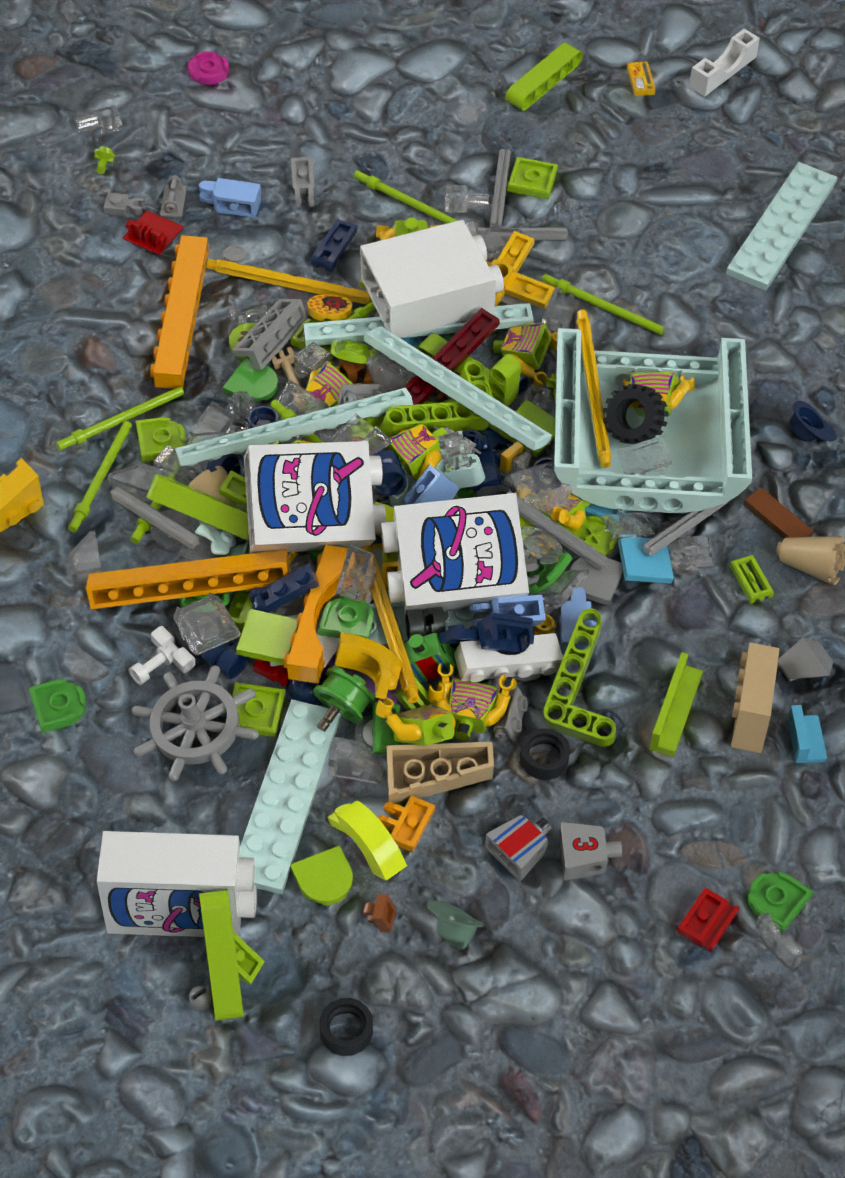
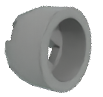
(201, 1002)

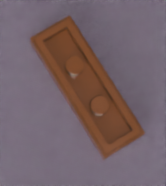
(776, 515)

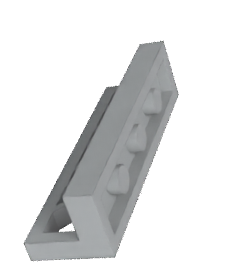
(274, 332)

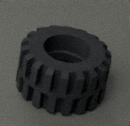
(618, 408)

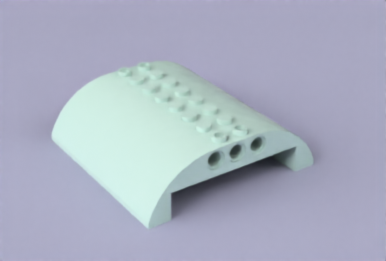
(703, 434)

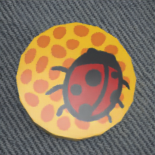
(329, 307)

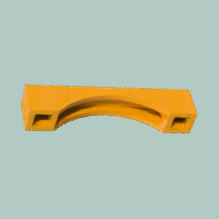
(307, 655)

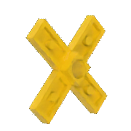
(515, 284)

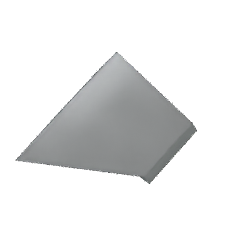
(805, 660)

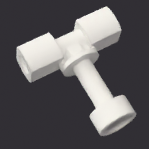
(167, 653)

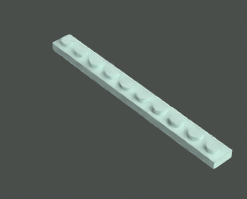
(354, 329)
(458, 388)
(291, 427)

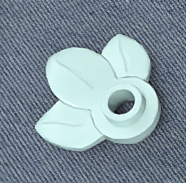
(221, 540)

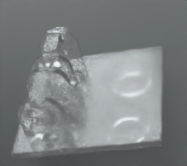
(541, 487)

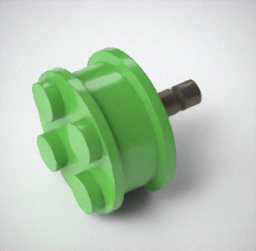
(343, 695)

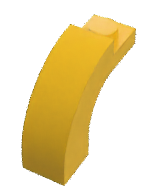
(371, 659)

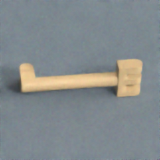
(285, 362)

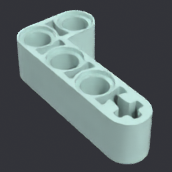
(462, 478)

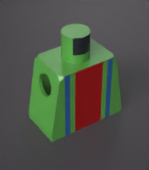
(426, 654)

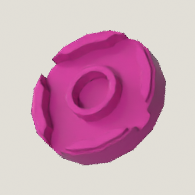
(208, 68)

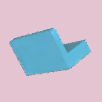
(806, 736)

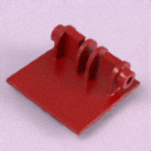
(152, 232)

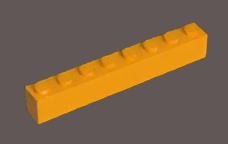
(180, 313)
(186, 579)

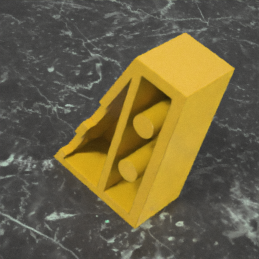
(19, 495)

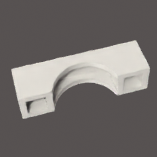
(739, 52)
(478, 664)

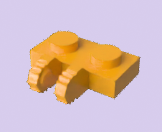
(411, 822)

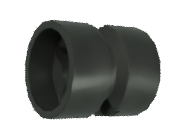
(417, 621)

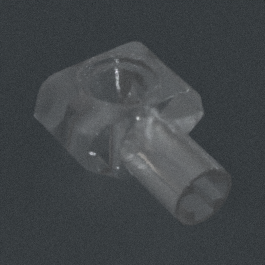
(104, 118)
(459, 200)

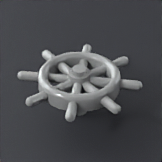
(194, 722)

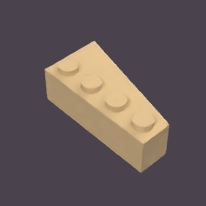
(754, 697)
(436, 768)

